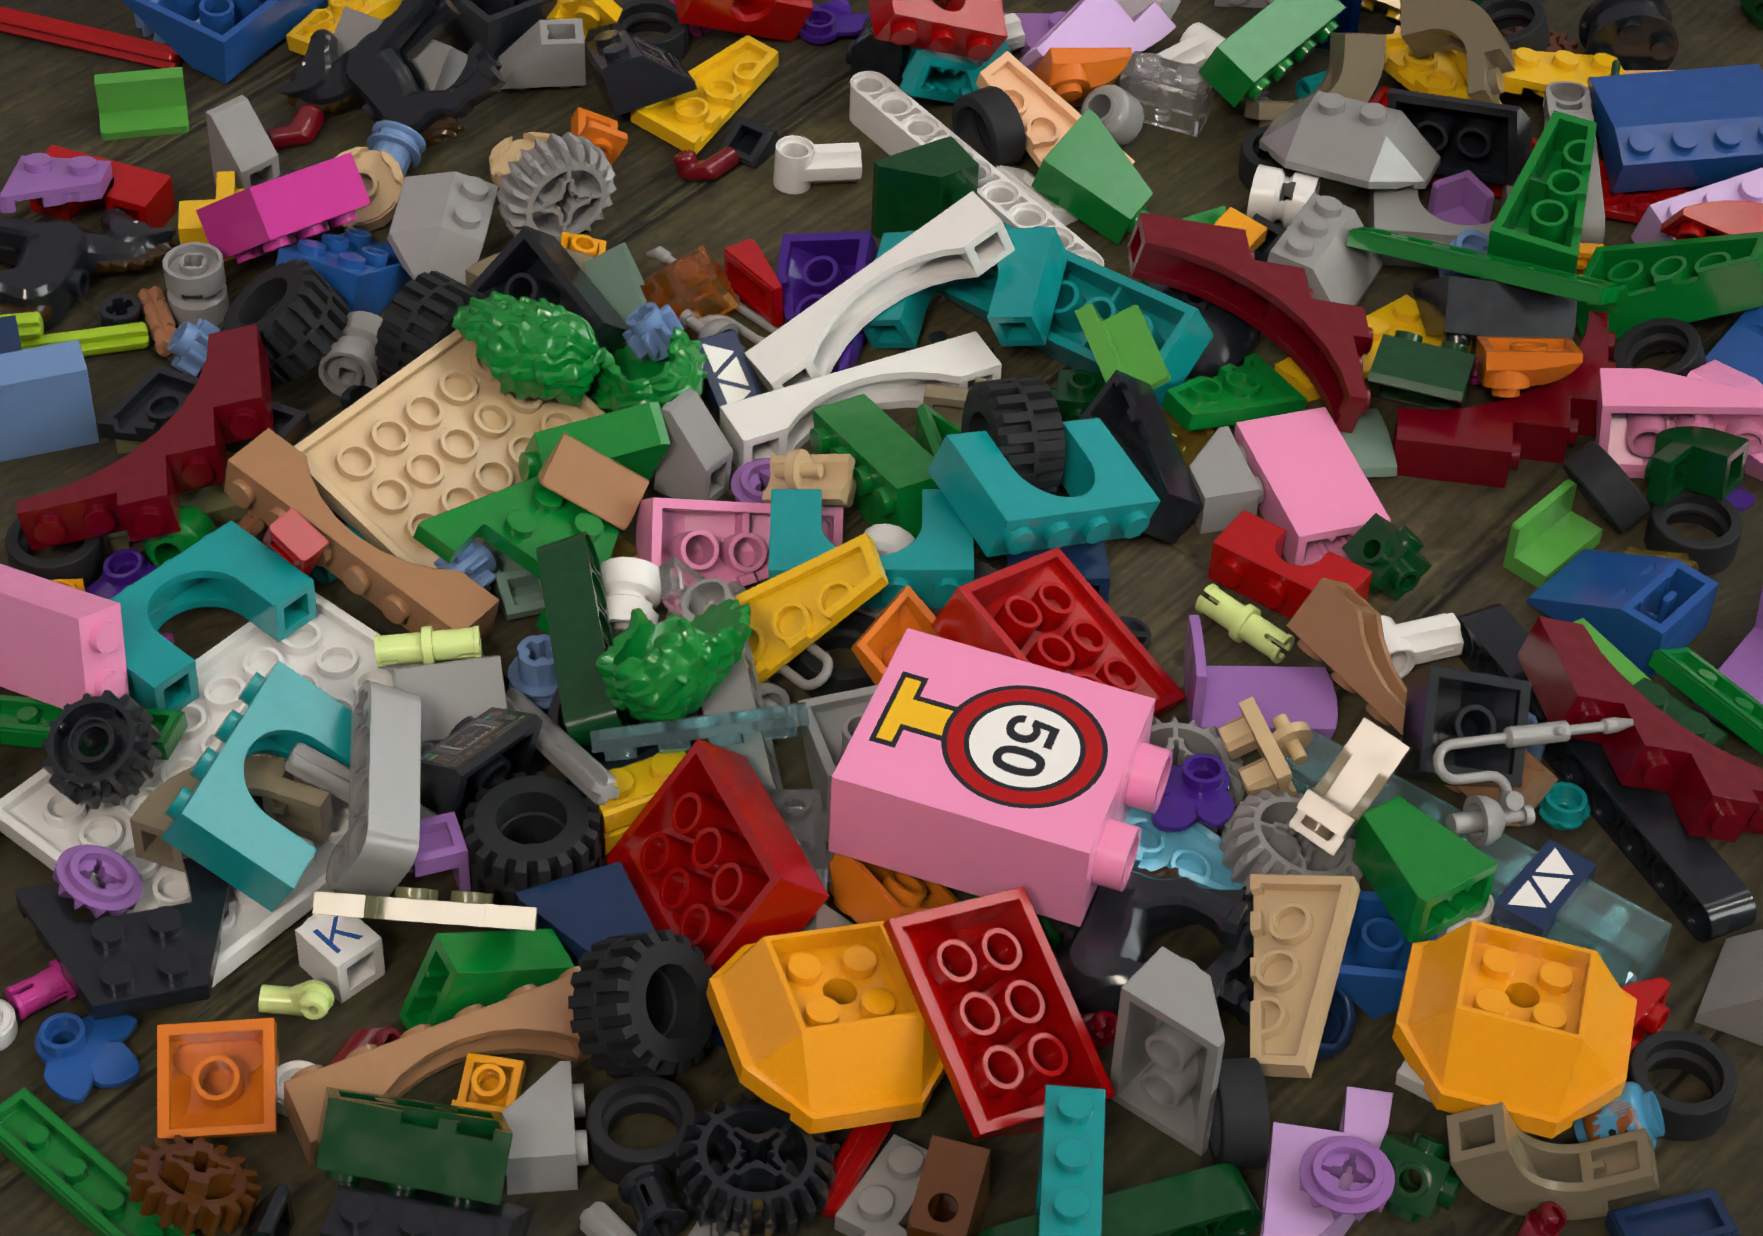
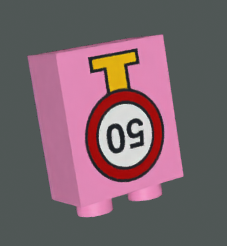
(997, 777)

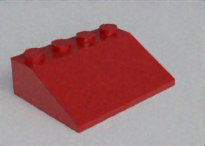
(1058, 621)
(718, 858)
(996, 1009)

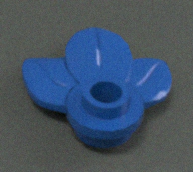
(91, 1054)

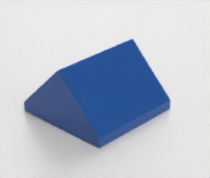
(1374, 958)

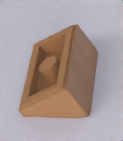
(593, 481)

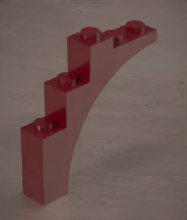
(1274, 298)
(1489, 439)
(185, 454)
(1578, 684)

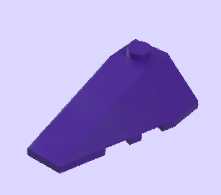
(817, 264)

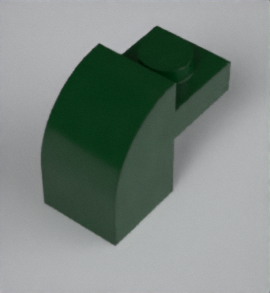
(1696, 461)

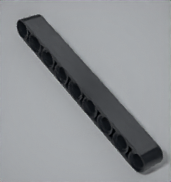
(1638, 820)

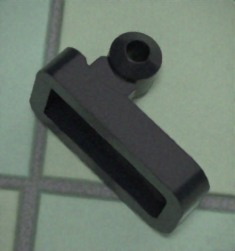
(1233, 971)

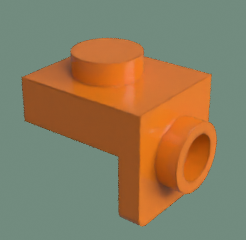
(601, 131)

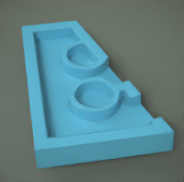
(1191, 851)

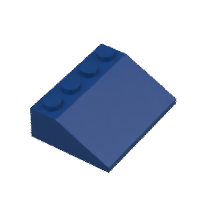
(222, 34)
(1679, 126)

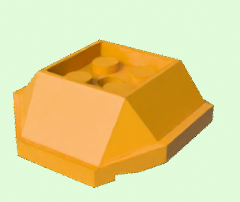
(1516, 1024)
(826, 1028)

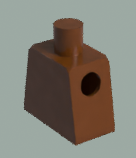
(951, 1190)

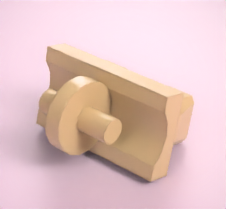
(814, 471)
(1252, 733)

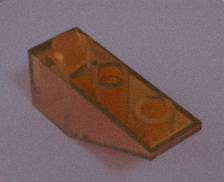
(693, 284)

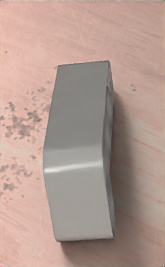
(382, 793)

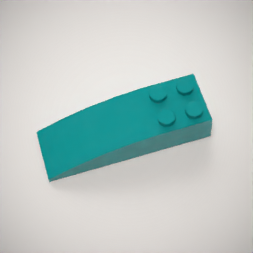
(1175, 325)

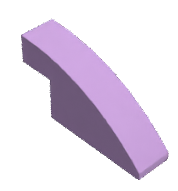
(1102, 26)
(1286, 1207)

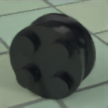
(1632, 31)

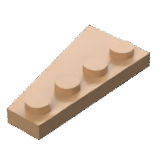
(1041, 109)

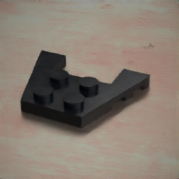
(135, 957)

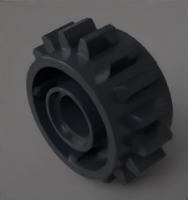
(82, 731)

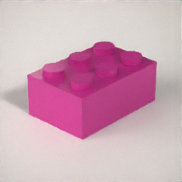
(285, 206)

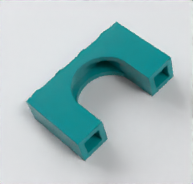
(1020, 303)
(1014, 517)
(930, 565)
(219, 571)
(218, 817)
(1071, 1162)

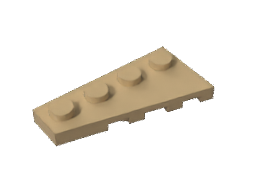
(1298, 951)

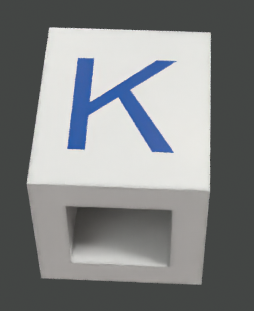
(340, 953)

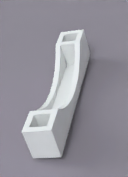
(948, 248)
(783, 417)

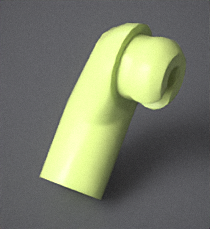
(305, 999)

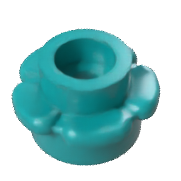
(1564, 806)

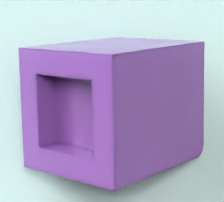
(1461, 199)
(442, 849)

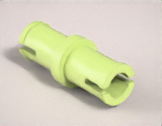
(1244, 623)
(427, 646)

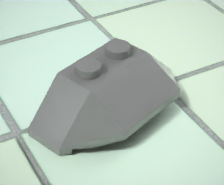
(1351, 143)
(441, 223)

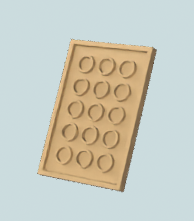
(426, 446)

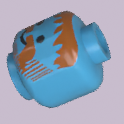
(1626, 1113)

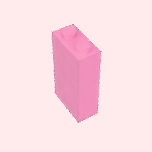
(1308, 482)
(58, 640)

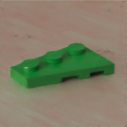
(1232, 396)

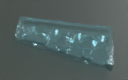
(722, 728)

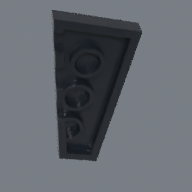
(162, 395)

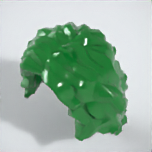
(532, 346)
(635, 381)
(673, 664)

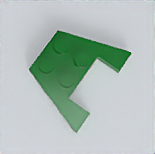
(515, 524)

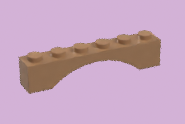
(275, 476)
(1350, 639)
(525, 1022)

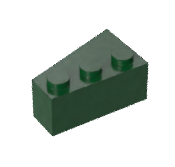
(413, 1144)

